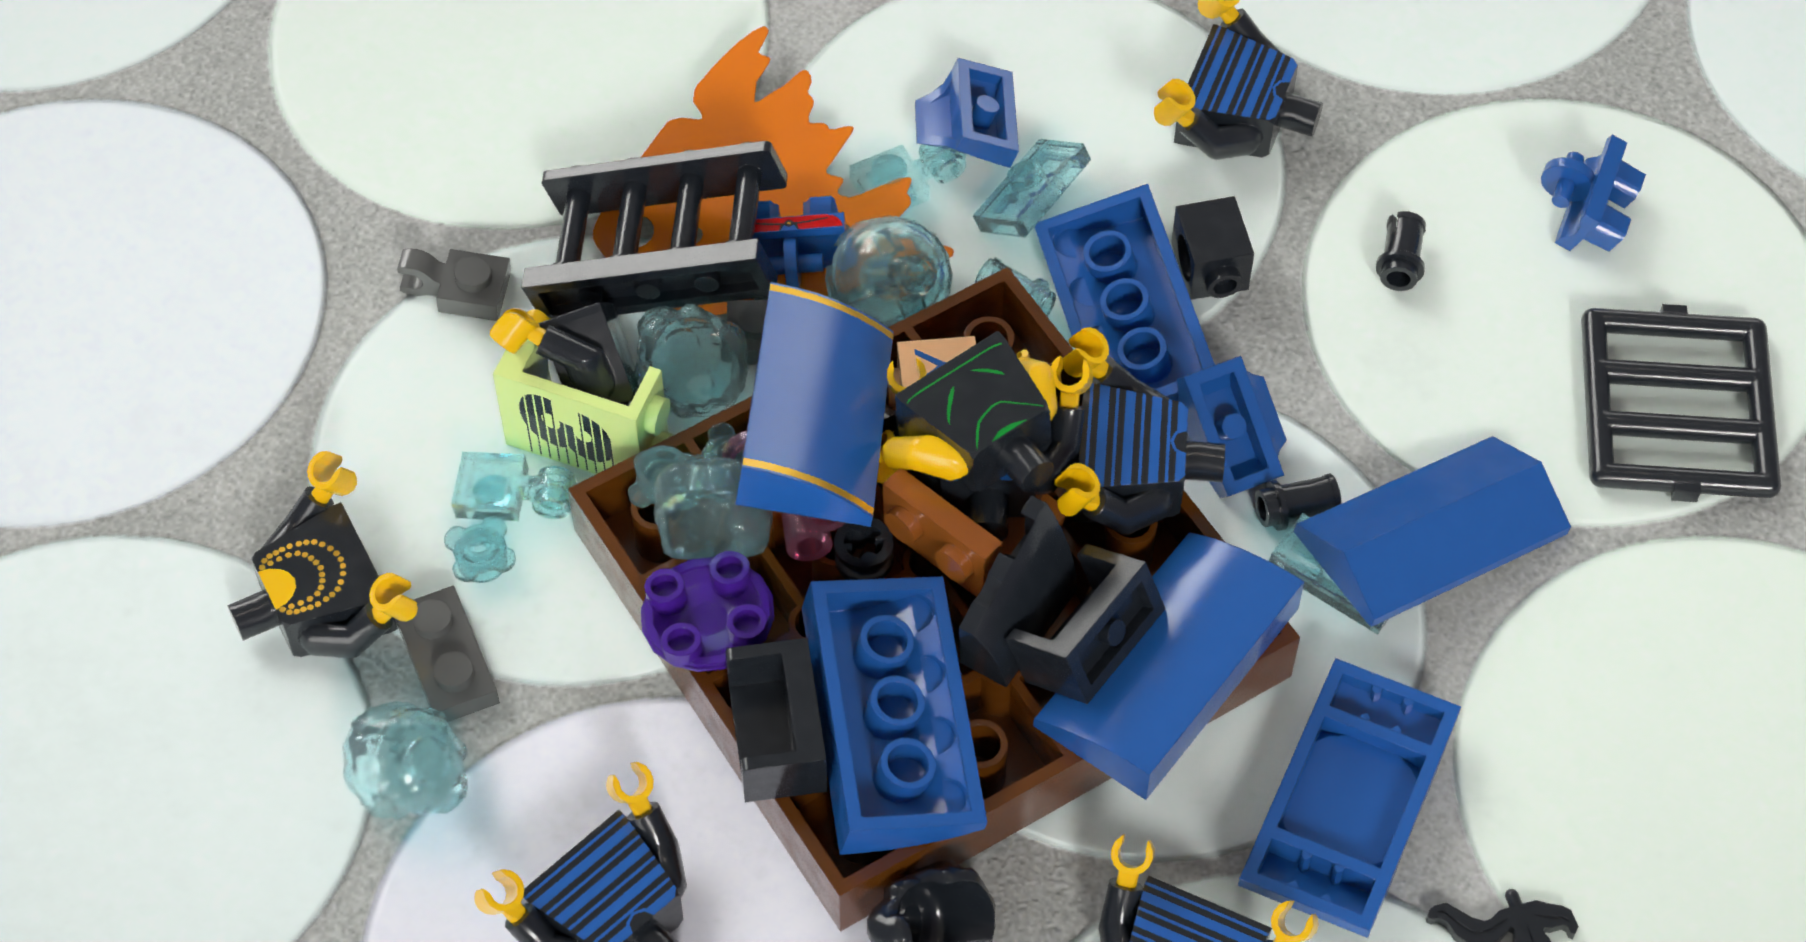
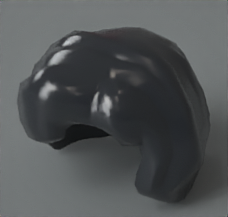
(934, 906)

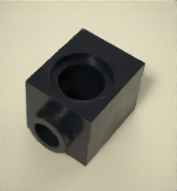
(1212, 248)

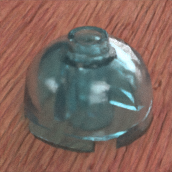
(889, 268)

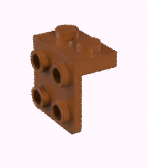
(946, 534)

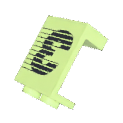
(573, 423)

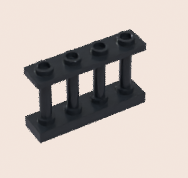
(669, 276)

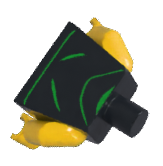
(976, 420)

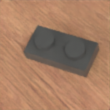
(447, 656)

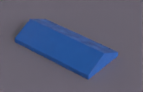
(1435, 528)

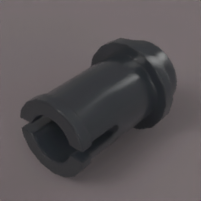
(1401, 262)
(1285, 503)

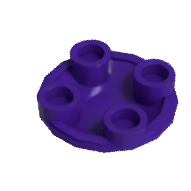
(704, 610)

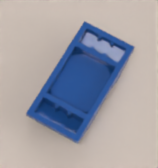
(1350, 797)

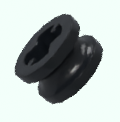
(871, 564)

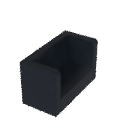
(1098, 630)
(776, 720)

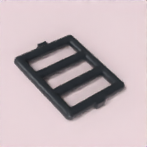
(1754, 379)

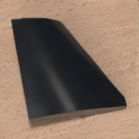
(1019, 593)

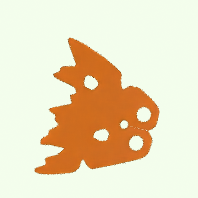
(782, 118)

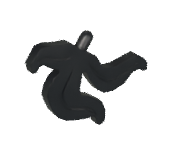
(1524, 920)

